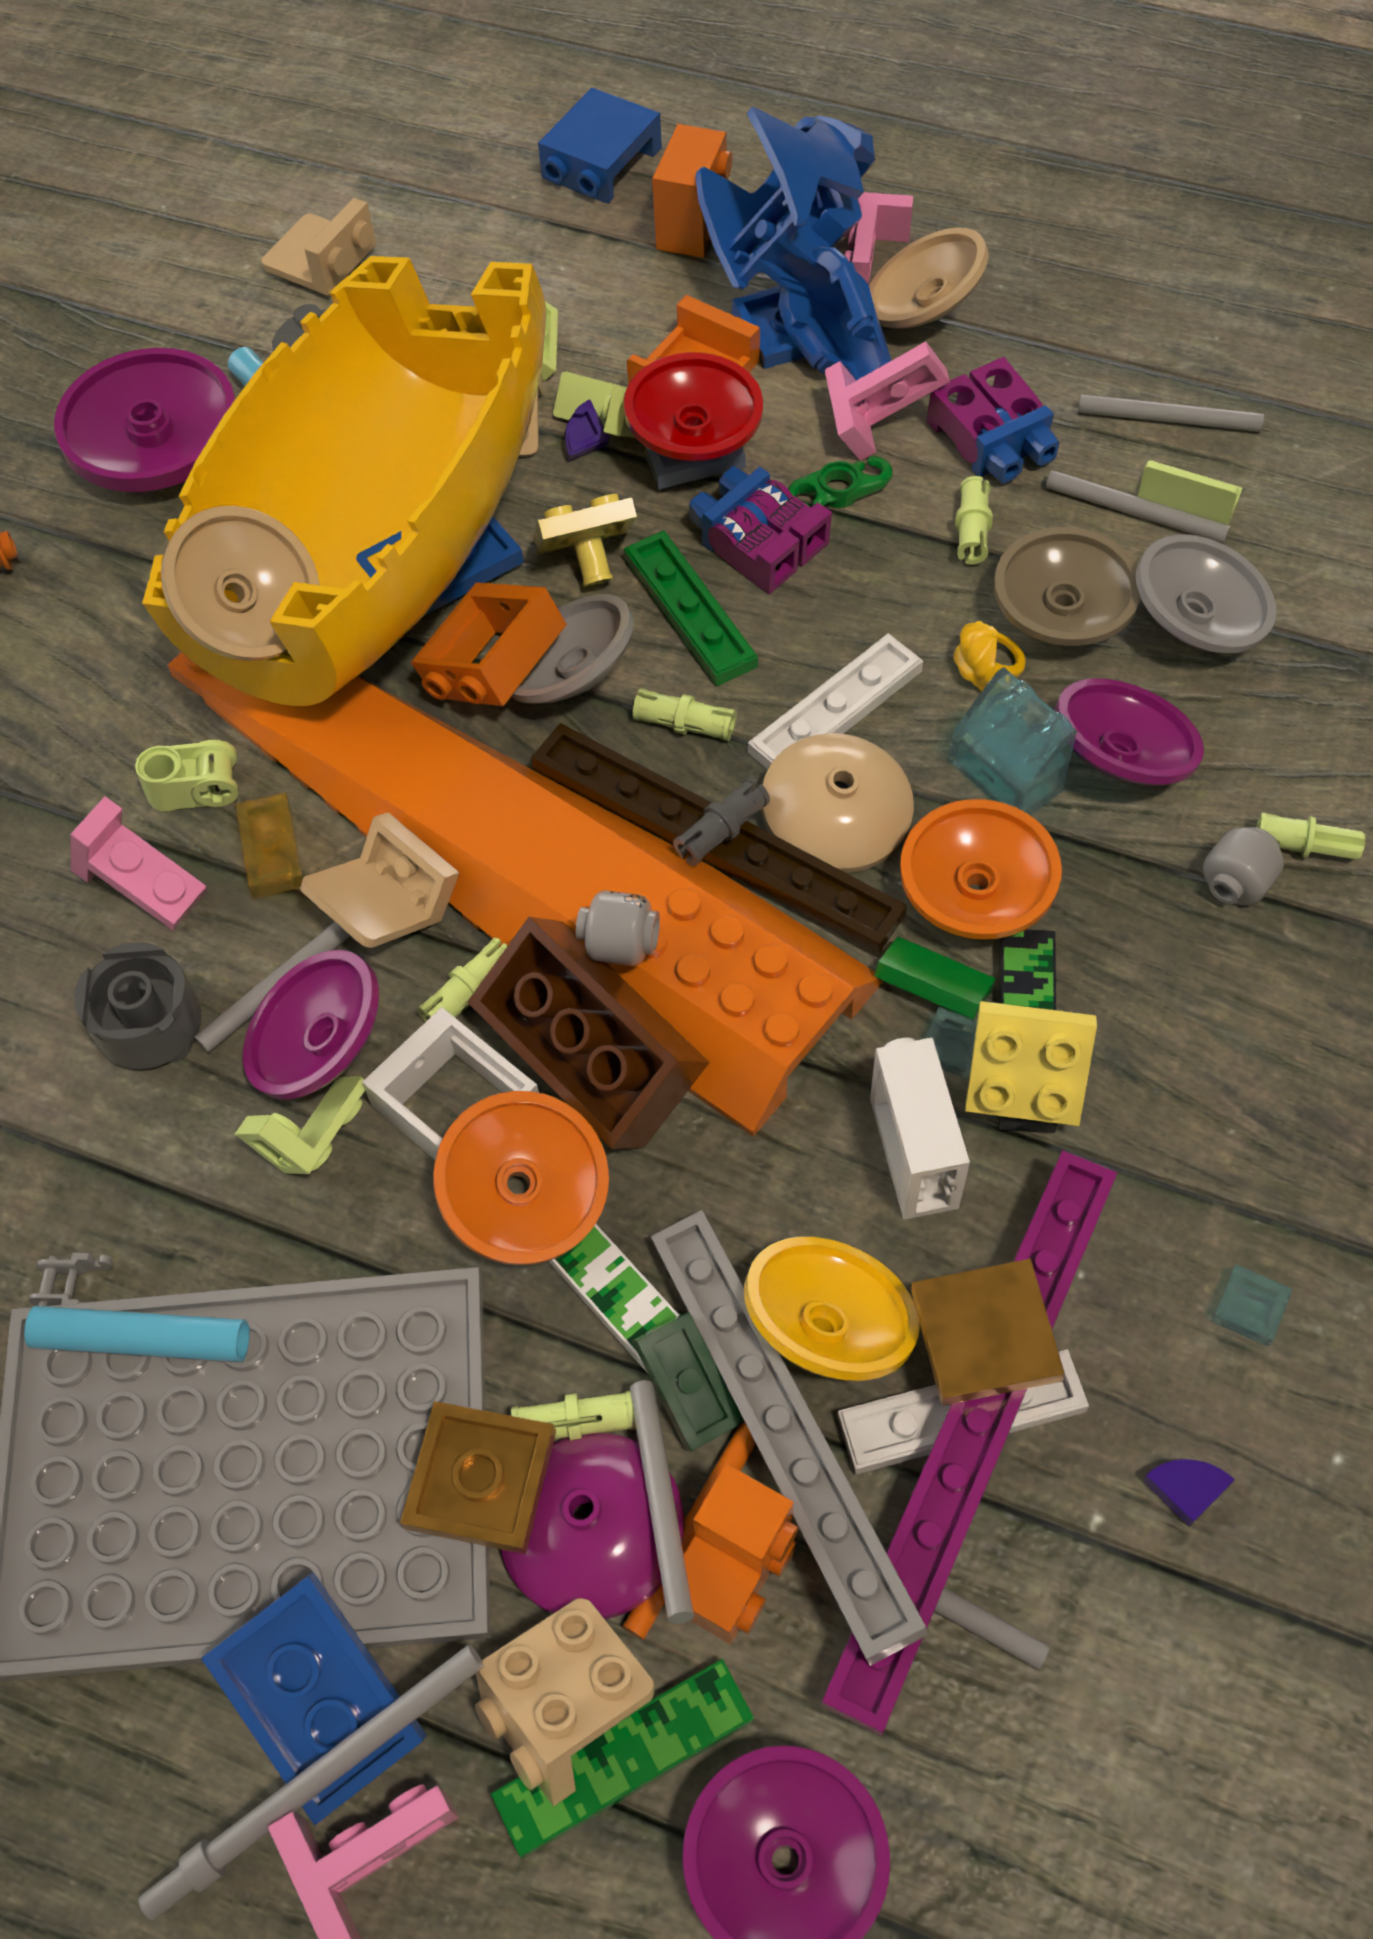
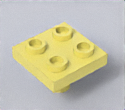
(585, 532)
(1030, 1063)

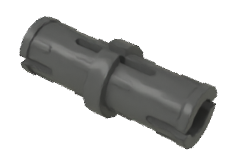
(721, 821)

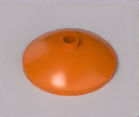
(987, 847)
(526, 1138)

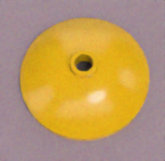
(831, 1308)

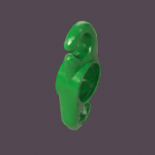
(861, 483)

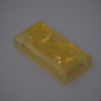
(269, 845)

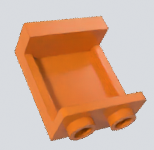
(708, 331)

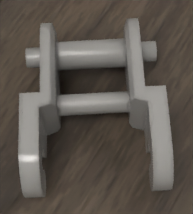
(77, 1265)

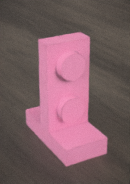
(883, 218)
(880, 394)
(132, 866)
(354, 1854)

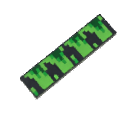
(1028, 980)

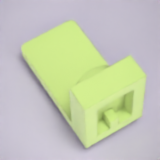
(605, 397)
(305, 1149)

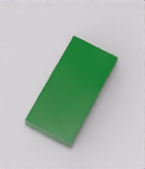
(934, 977)

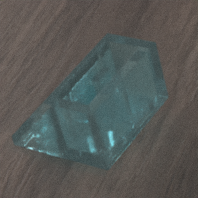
(1013, 744)

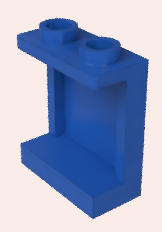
(597, 142)

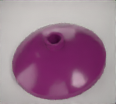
(1130, 732)
(311, 1025)
(609, 1553)
(797, 1803)

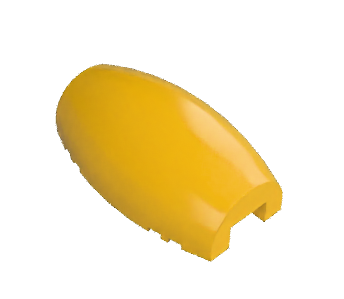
(364, 431)

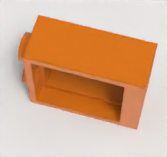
(528, 628)

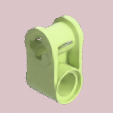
(186, 777)

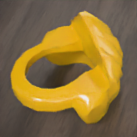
(977, 654)

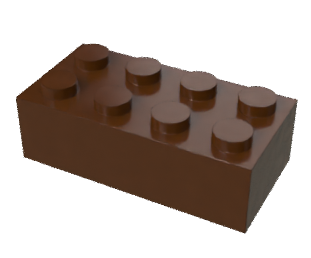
(587, 1033)

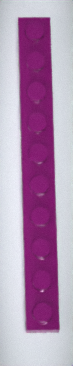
(968, 1450)

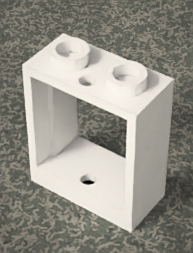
(420, 1059)
(918, 1127)

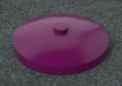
(141, 418)

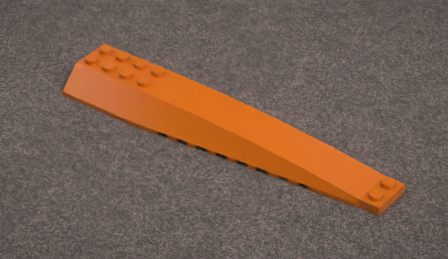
(726, 963)

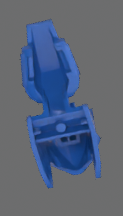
(792, 232)

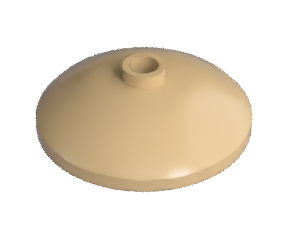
(929, 278)
(238, 553)
(838, 825)

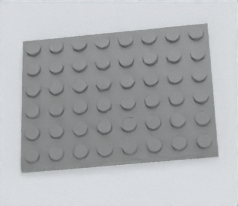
(190, 1494)

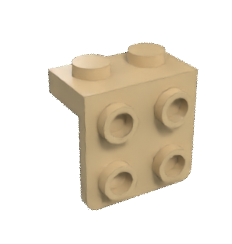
(323, 251)
(389, 889)
(559, 1693)

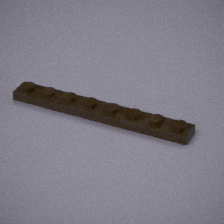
(752, 856)

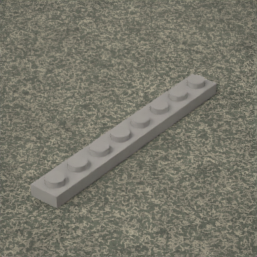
(791, 1443)

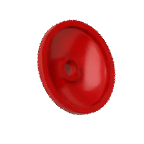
(693, 406)

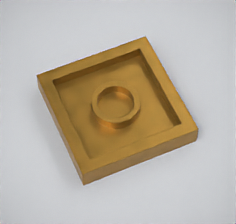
(987, 1332)
(479, 1477)

